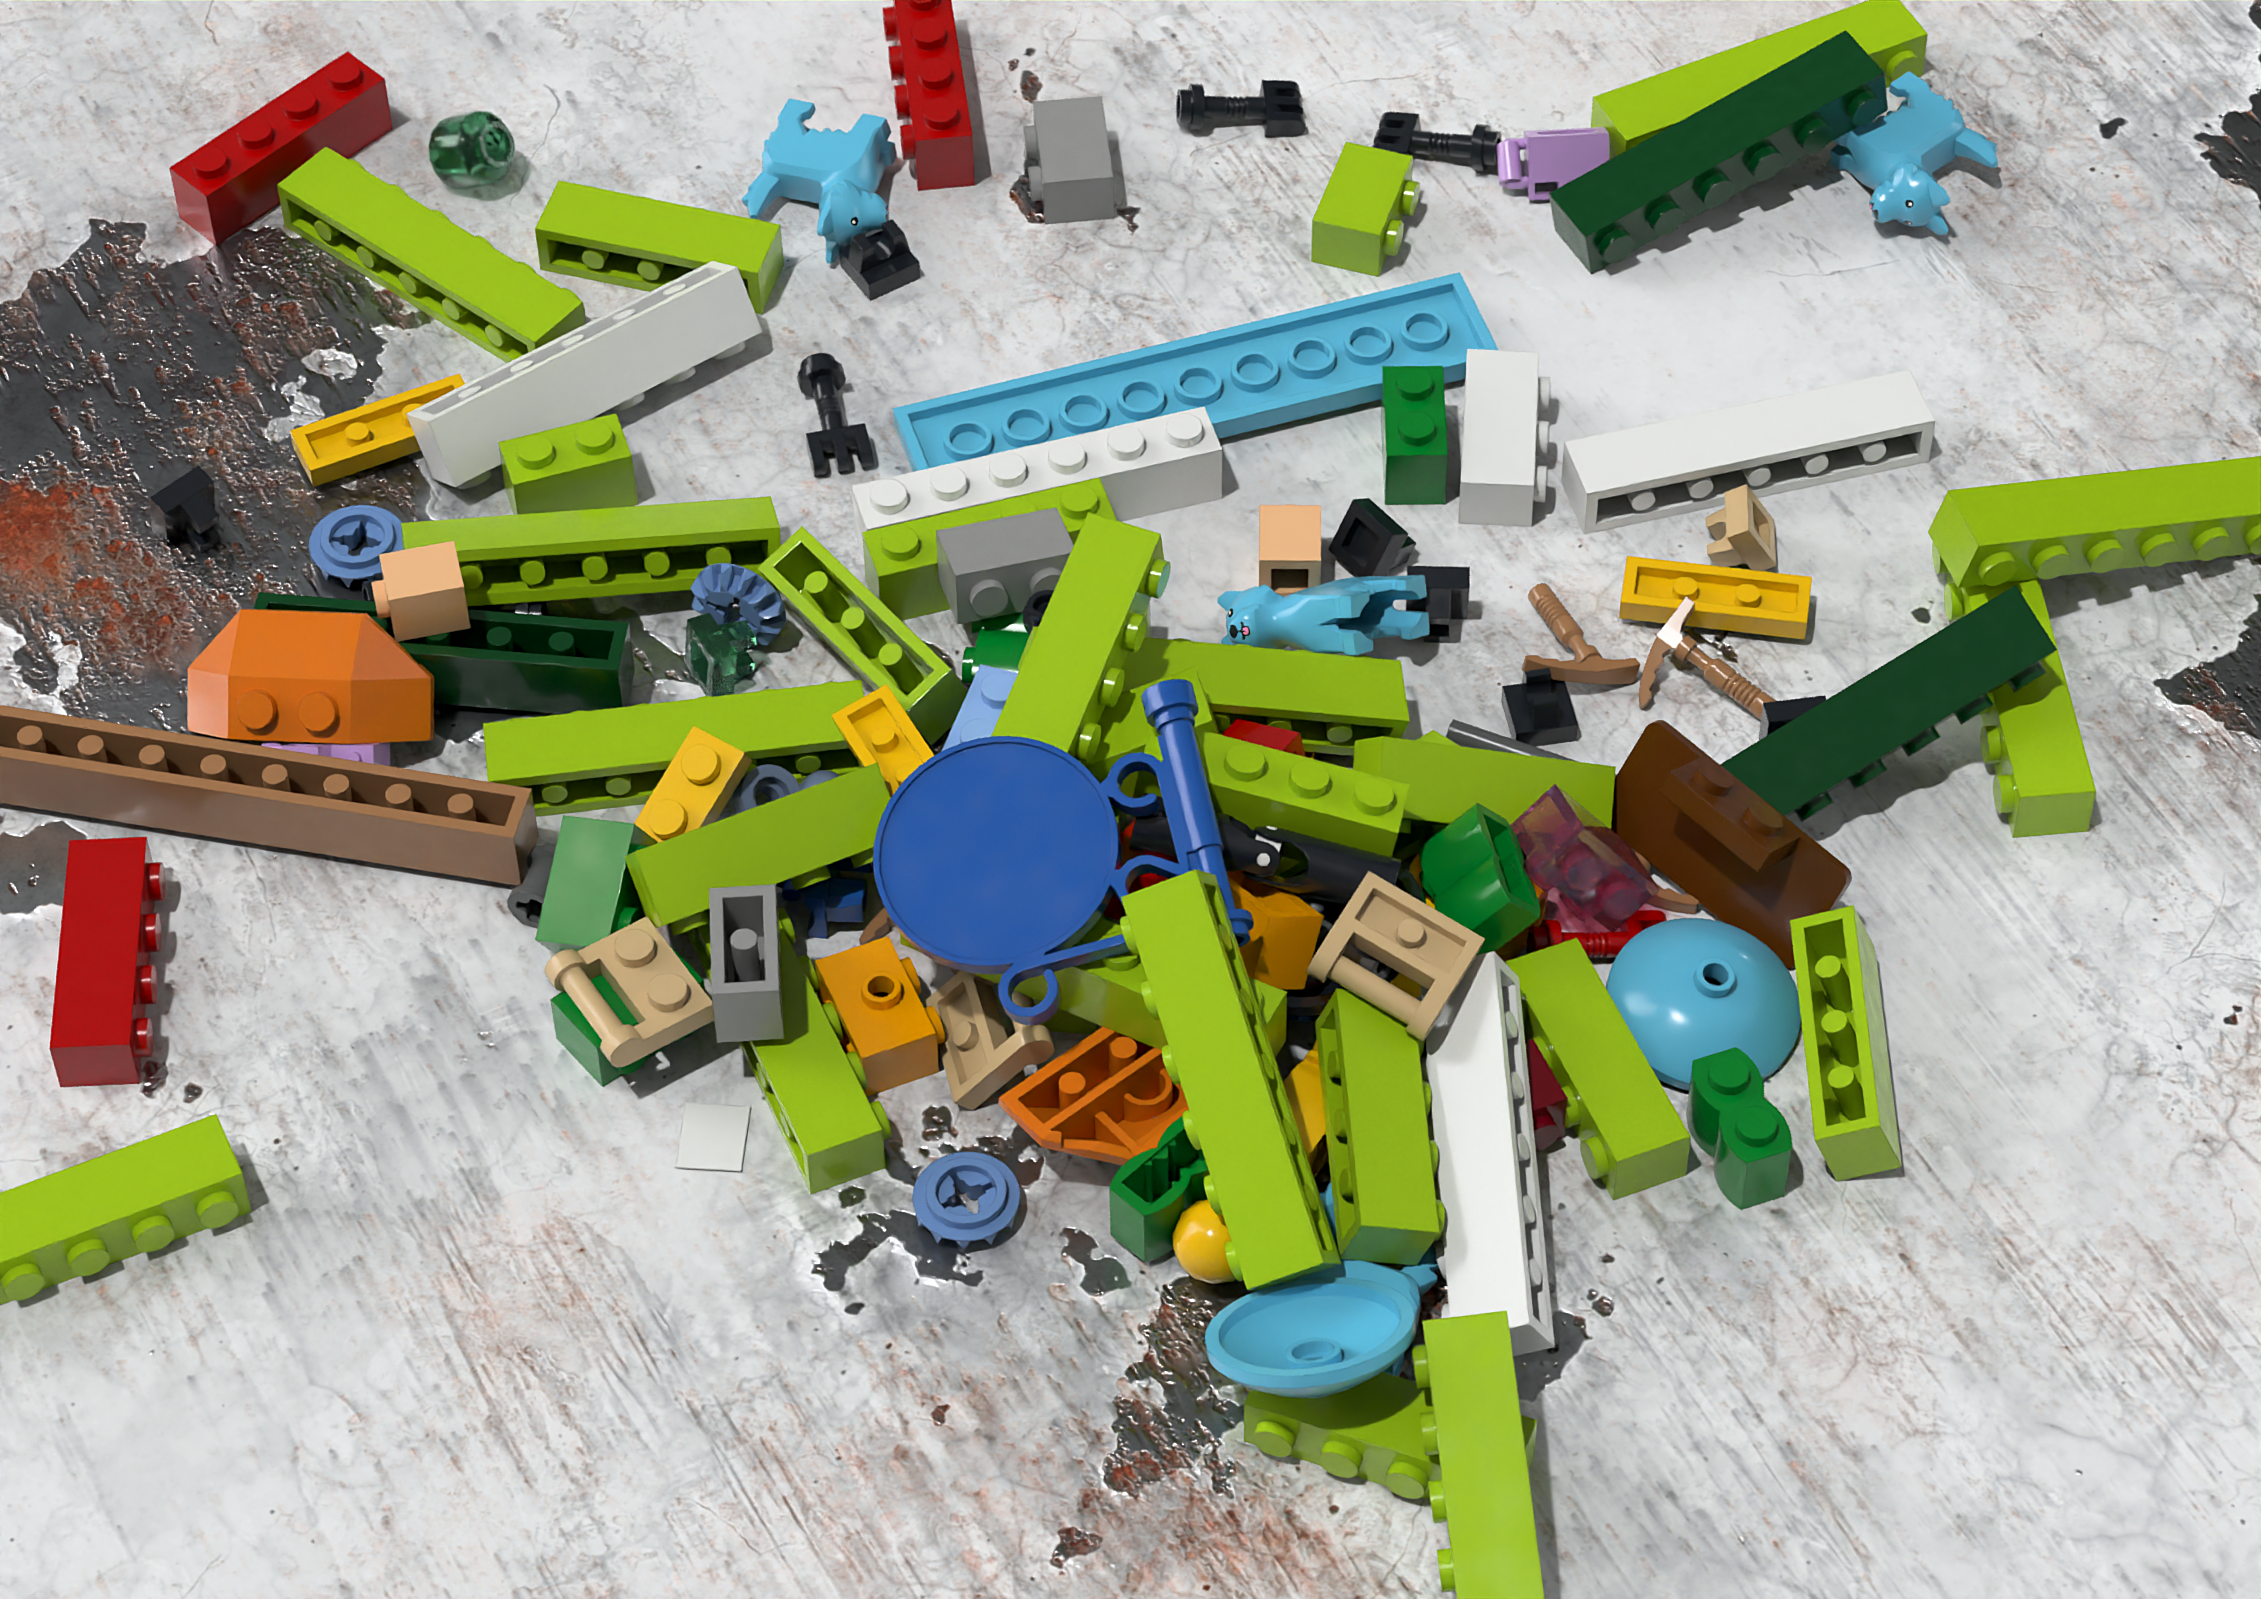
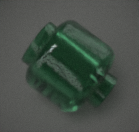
(471, 150)

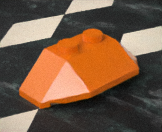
(309, 681)
(1098, 1099)

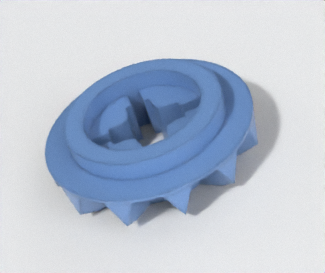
(342, 531)
(759, 602)
(979, 1178)

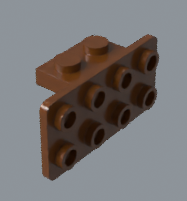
(1722, 840)

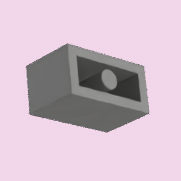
(1072, 160)
(1001, 563)
(746, 963)

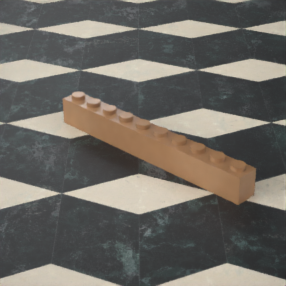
(266, 795)

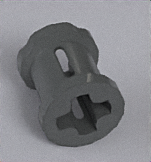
(527, 899)

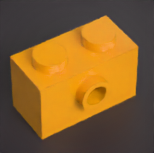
(1281, 934)
(881, 1013)

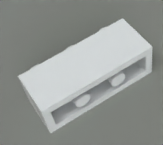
(1503, 438)

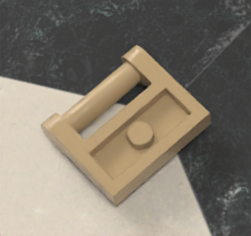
(1407, 939)
(648, 982)
(976, 1046)

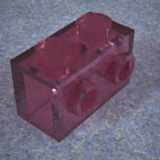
(1582, 859)

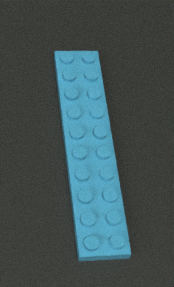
(1241, 375)

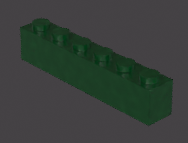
(1719, 152)
(509, 657)
(1896, 707)

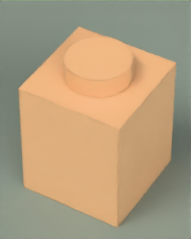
(1289, 547)
(422, 591)

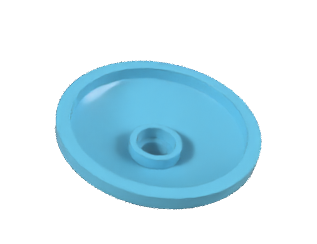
(1683, 1017)
(1310, 1336)

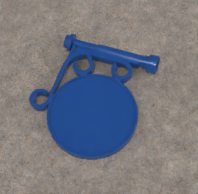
(1014, 849)

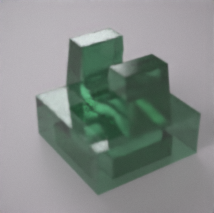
(718, 653)

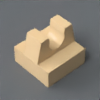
(1742, 532)

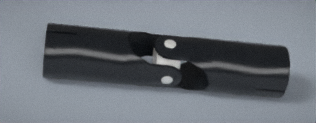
(1332, 868)

